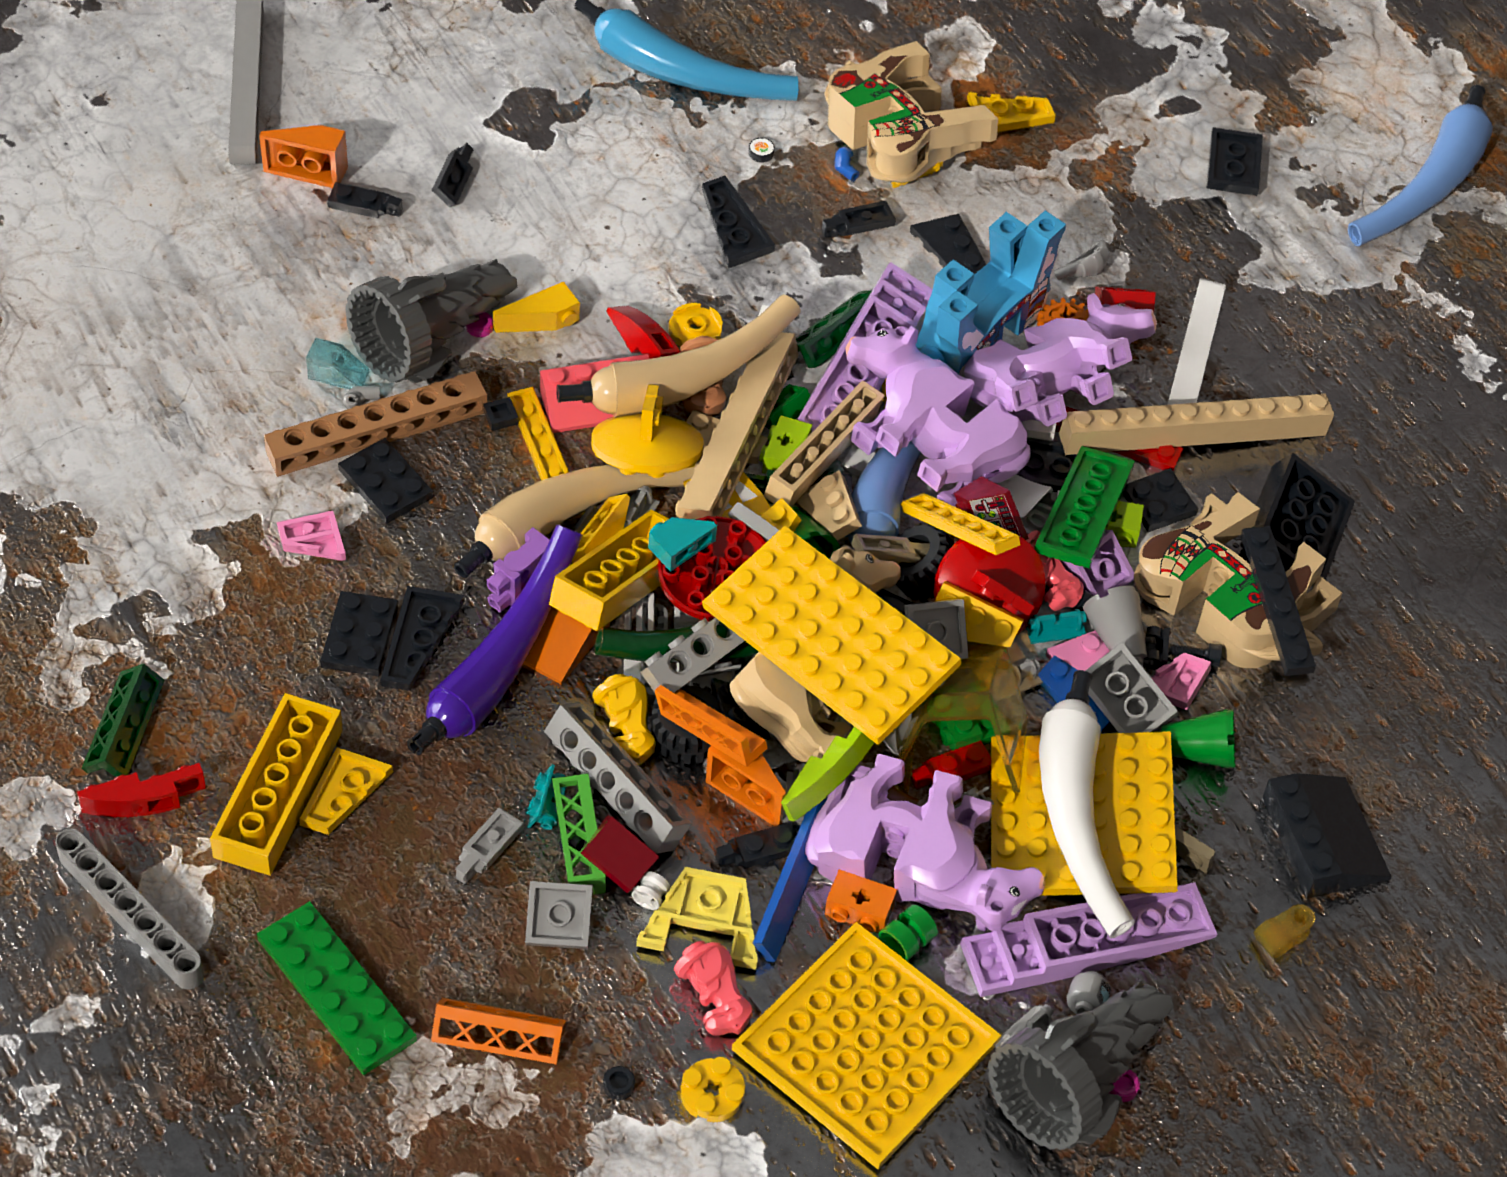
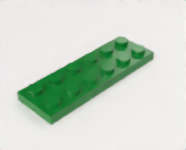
(1084, 507)
(337, 988)

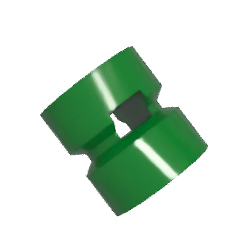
(910, 930)

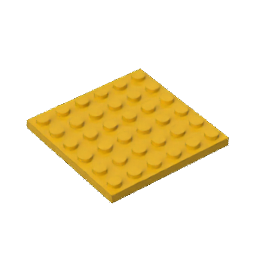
(1130, 816)
(866, 1044)

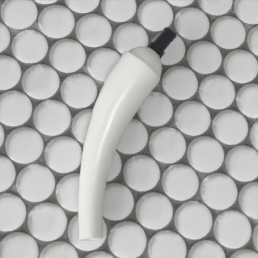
(1067, 776)

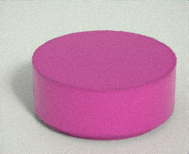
(482, 327)
(1126, 1086)

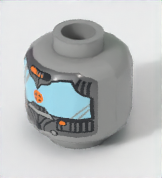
(1087, 992)

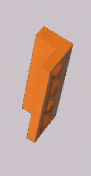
(710, 725)
(498, 1018)

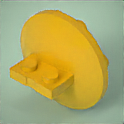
(647, 440)

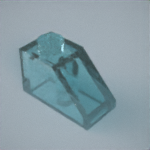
(334, 365)

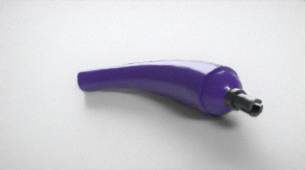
(486, 674)

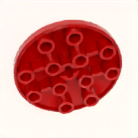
(710, 567)
(1007, 580)

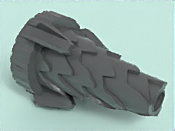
(406, 323)
(1060, 1078)

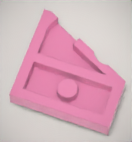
(312, 536)
(1080, 651)
(1182, 679)

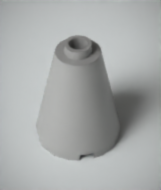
(1118, 620)

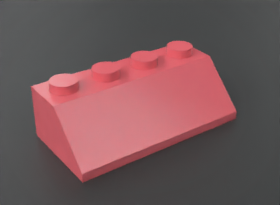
(573, 414)

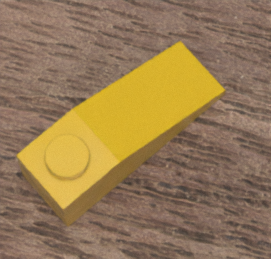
(541, 311)
(604, 524)

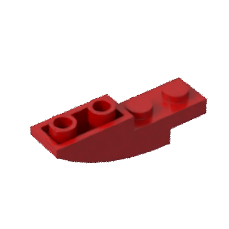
(642, 332)
(131, 798)

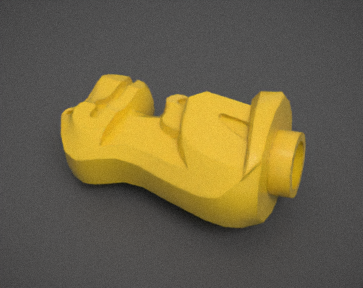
(627, 708)

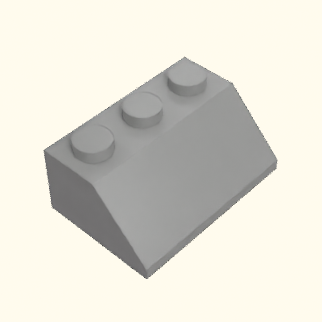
(1128, 693)

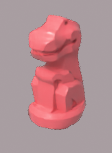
(1064, 587)
(714, 978)

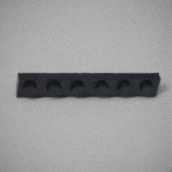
(1278, 601)

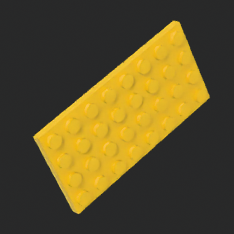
(832, 634)

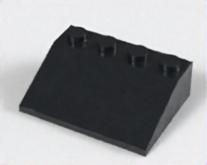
(1302, 508)
(1324, 833)

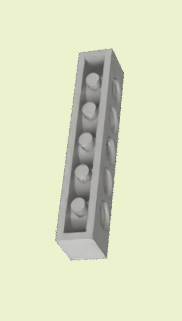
(692, 664)
(617, 777)

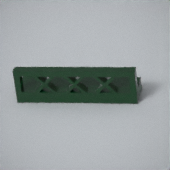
(826, 335)
(127, 717)

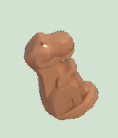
(712, 399)

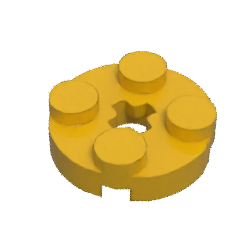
(692, 313)
(706, 1105)

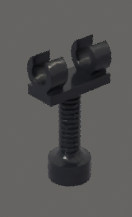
(1156, 659)

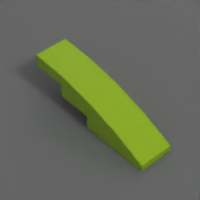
(824, 775)

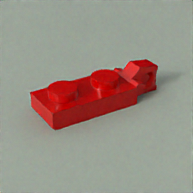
(963, 762)

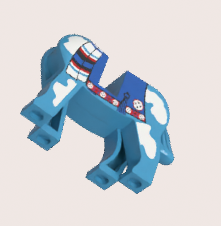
(1008, 292)

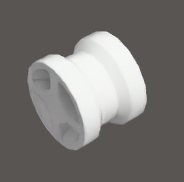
(650, 890)

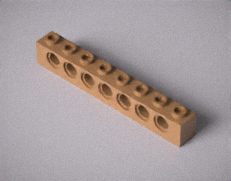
(364, 425)

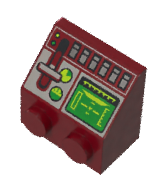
(991, 504)

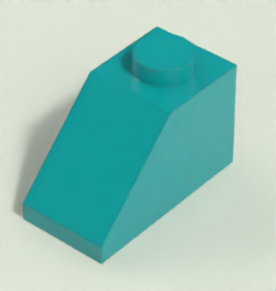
(680, 539)

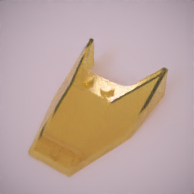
(976, 691)

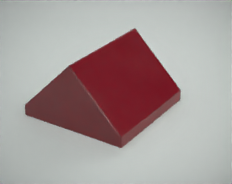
(619, 854)

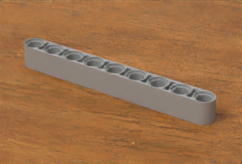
(246, 82)

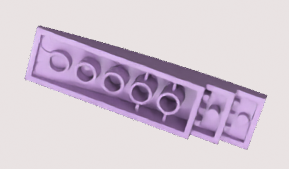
(893, 303)
(1072, 941)

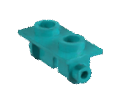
(1056, 627)
(541, 807)

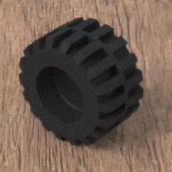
(919, 579)
(677, 741)

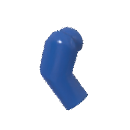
(843, 166)

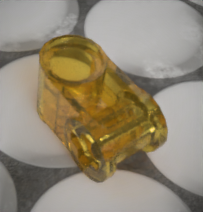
(1285, 930)

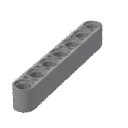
(132, 920)

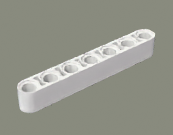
(1197, 342)

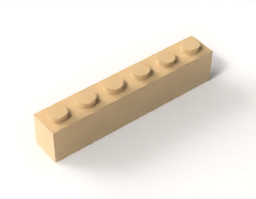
(823, 445)

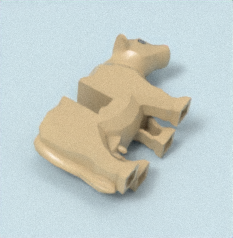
(783, 703)

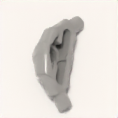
(1088, 264)

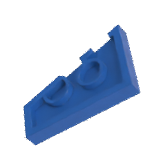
(1057, 682)

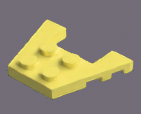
(705, 903)

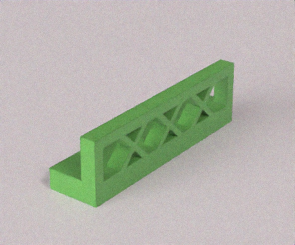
(588, 822)

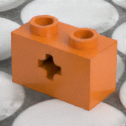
(851, 891)

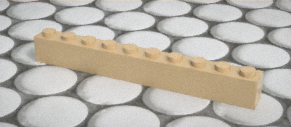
(1197, 423)
(738, 430)

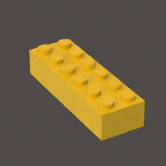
(609, 576)
(276, 784)

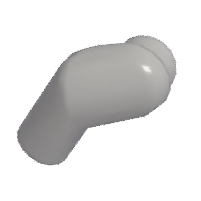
(360, 394)

